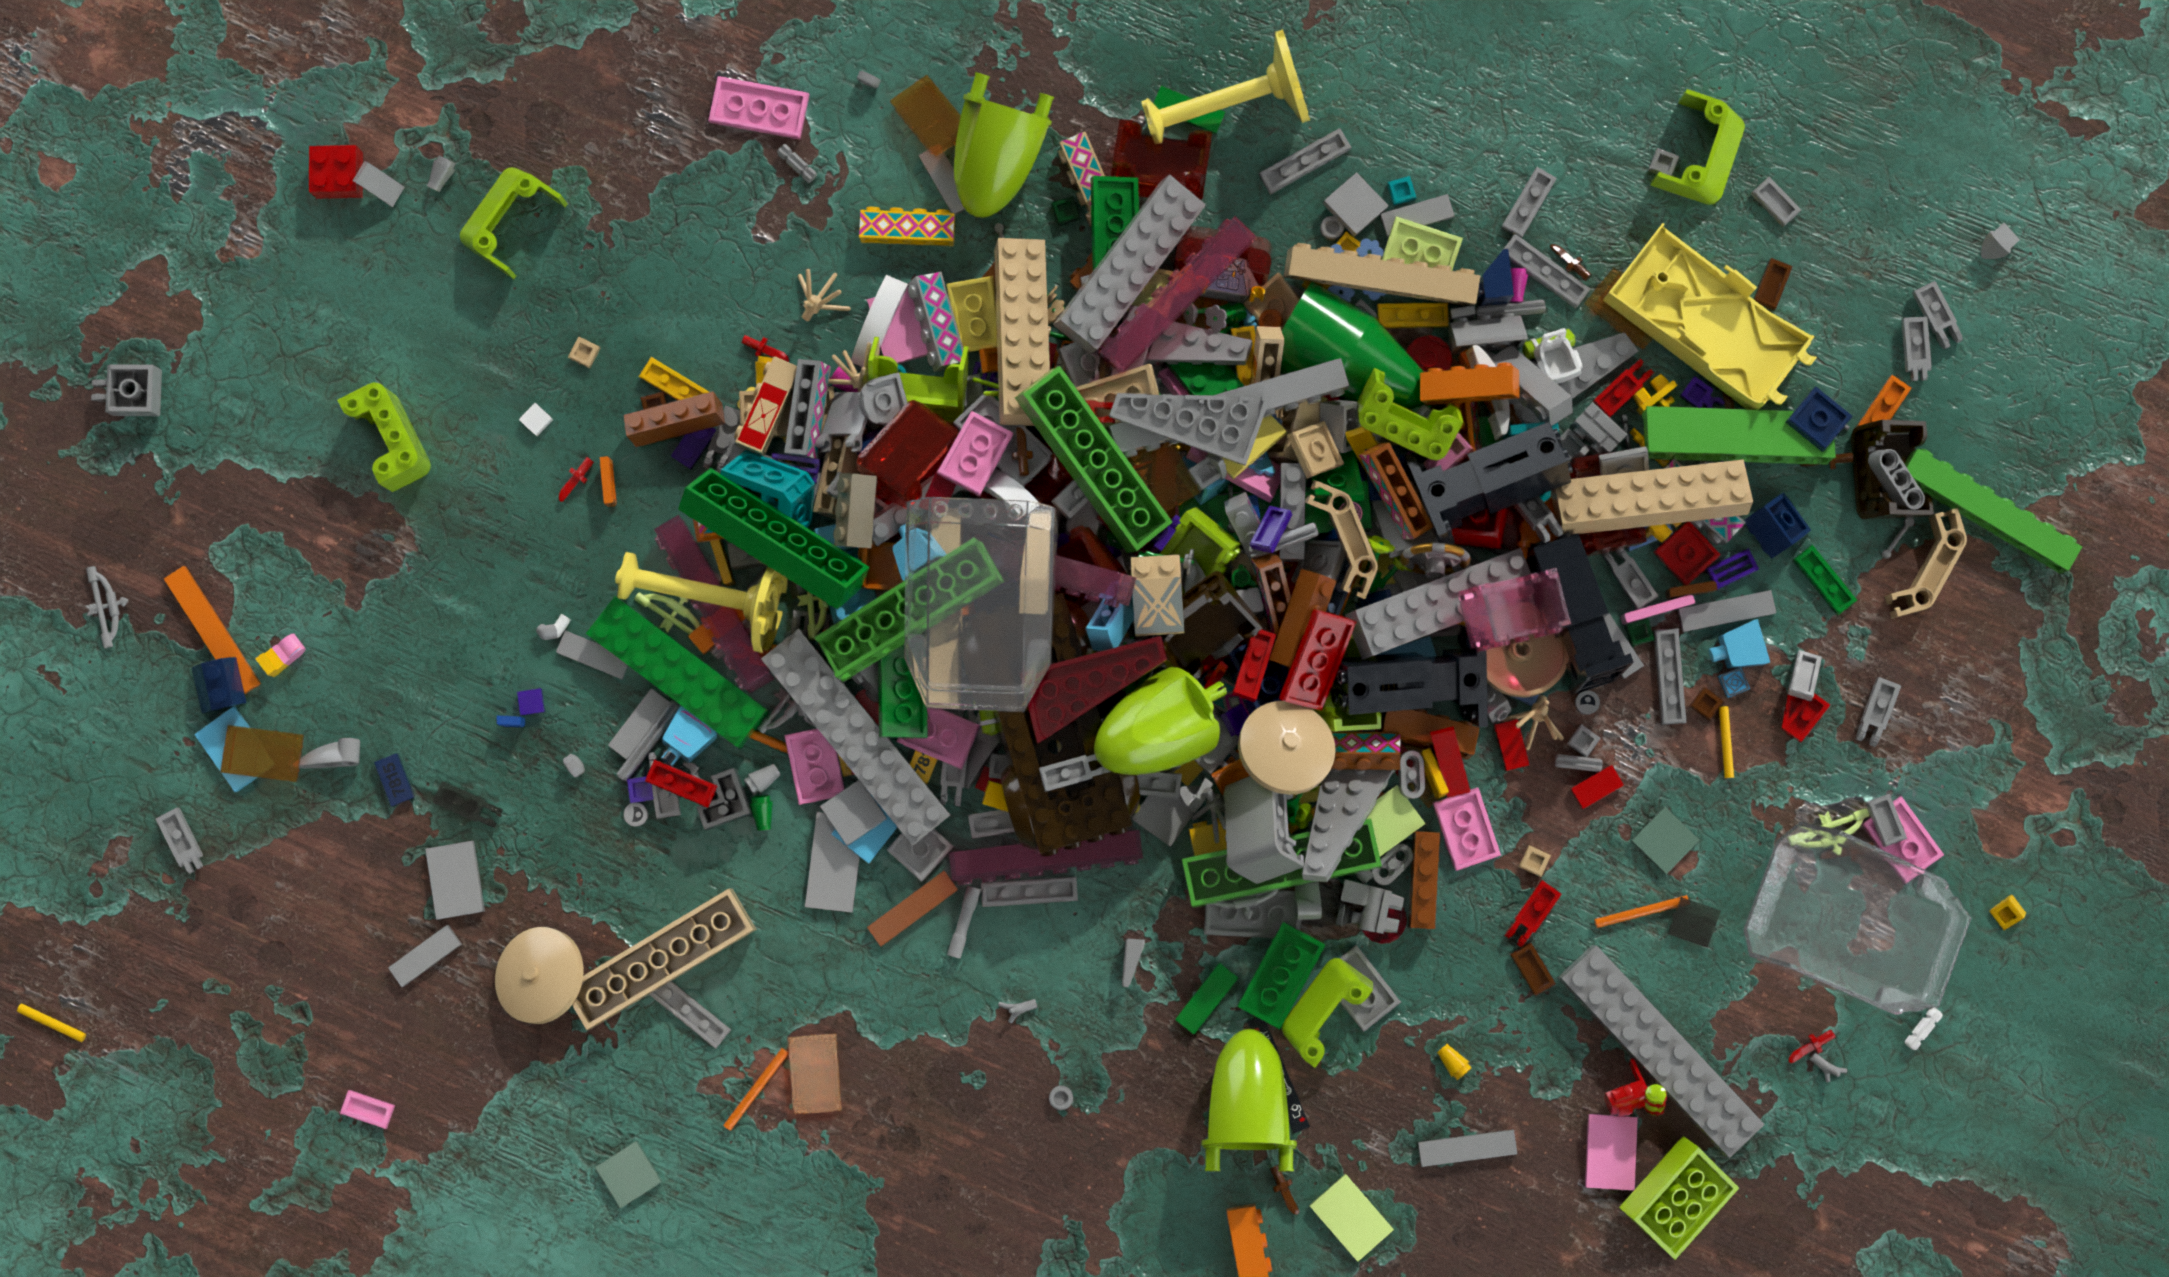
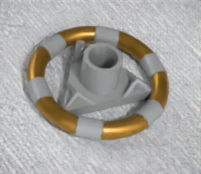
(1434, 558)

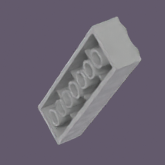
(1129, 264)
(1427, 606)

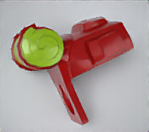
(1636, 1096)

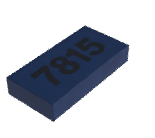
(394, 779)

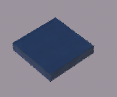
(1819, 419)

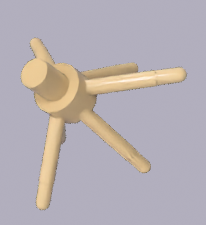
(815, 303)
(858, 380)
(1538, 714)

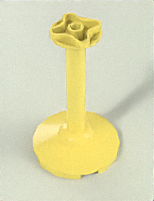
(1280, 81)
(758, 603)

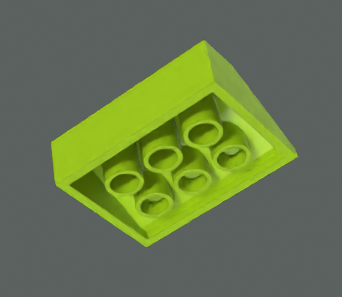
(1679, 1197)

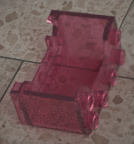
(1514, 610)

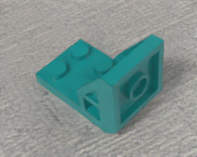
(775, 480)

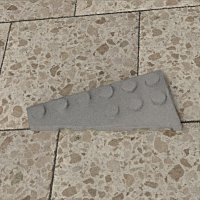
(1597, 361)
(1205, 422)
(1340, 811)

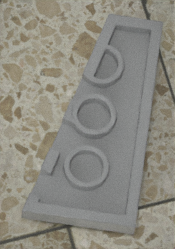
(1199, 345)

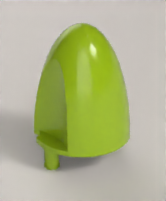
(995, 149)
(1159, 725)
(1248, 1102)

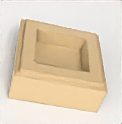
(584, 352)
(1534, 861)

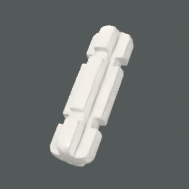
(1923, 1028)

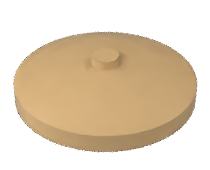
(1527, 666)
(1286, 747)
(539, 975)

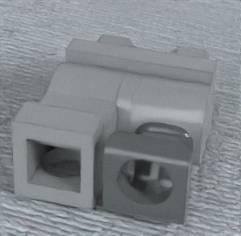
(1375, 907)

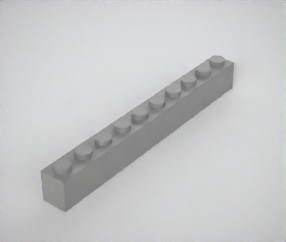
(1284, 392)

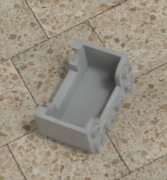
(1258, 832)

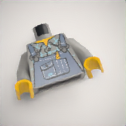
(1235, 284)

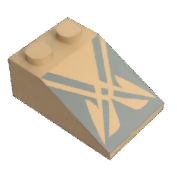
(1157, 595)

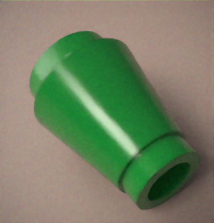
(762, 811)

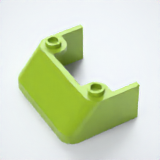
(1707, 183)
(477, 231)
(940, 394)

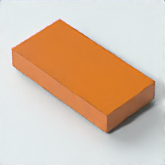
(608, 481)

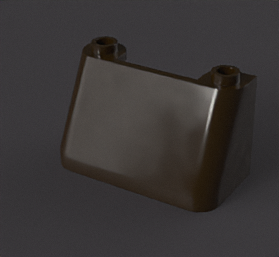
(1880, 435)
(1211, 617)

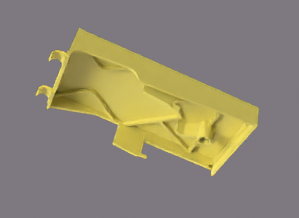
(1709, 320)

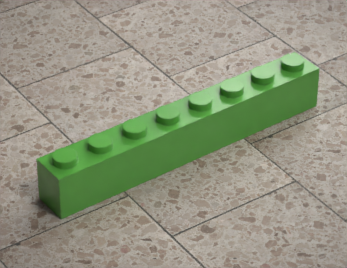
(1992, 512)

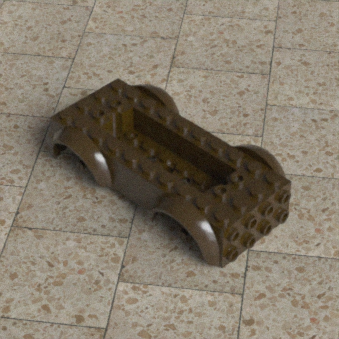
(1073, 811)

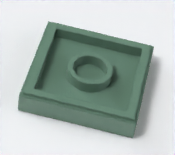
(1665, 840)
(628, 1174)

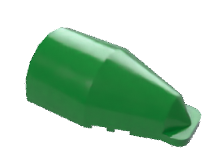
(1332, 328)

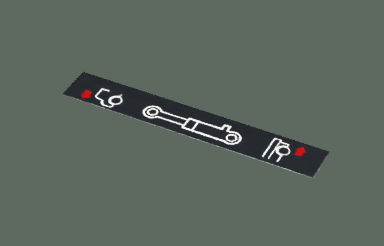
(1296, 1115)

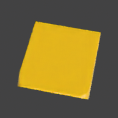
(2008, 912)

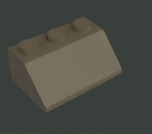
(855, 510)

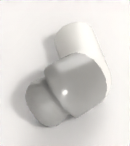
(554, 630)

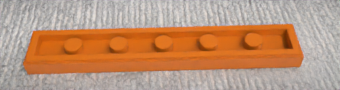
(208, 623)

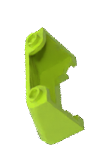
(1332, 984)

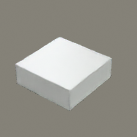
(536, 419)

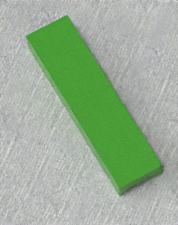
(1728, 436)
(866, 634)

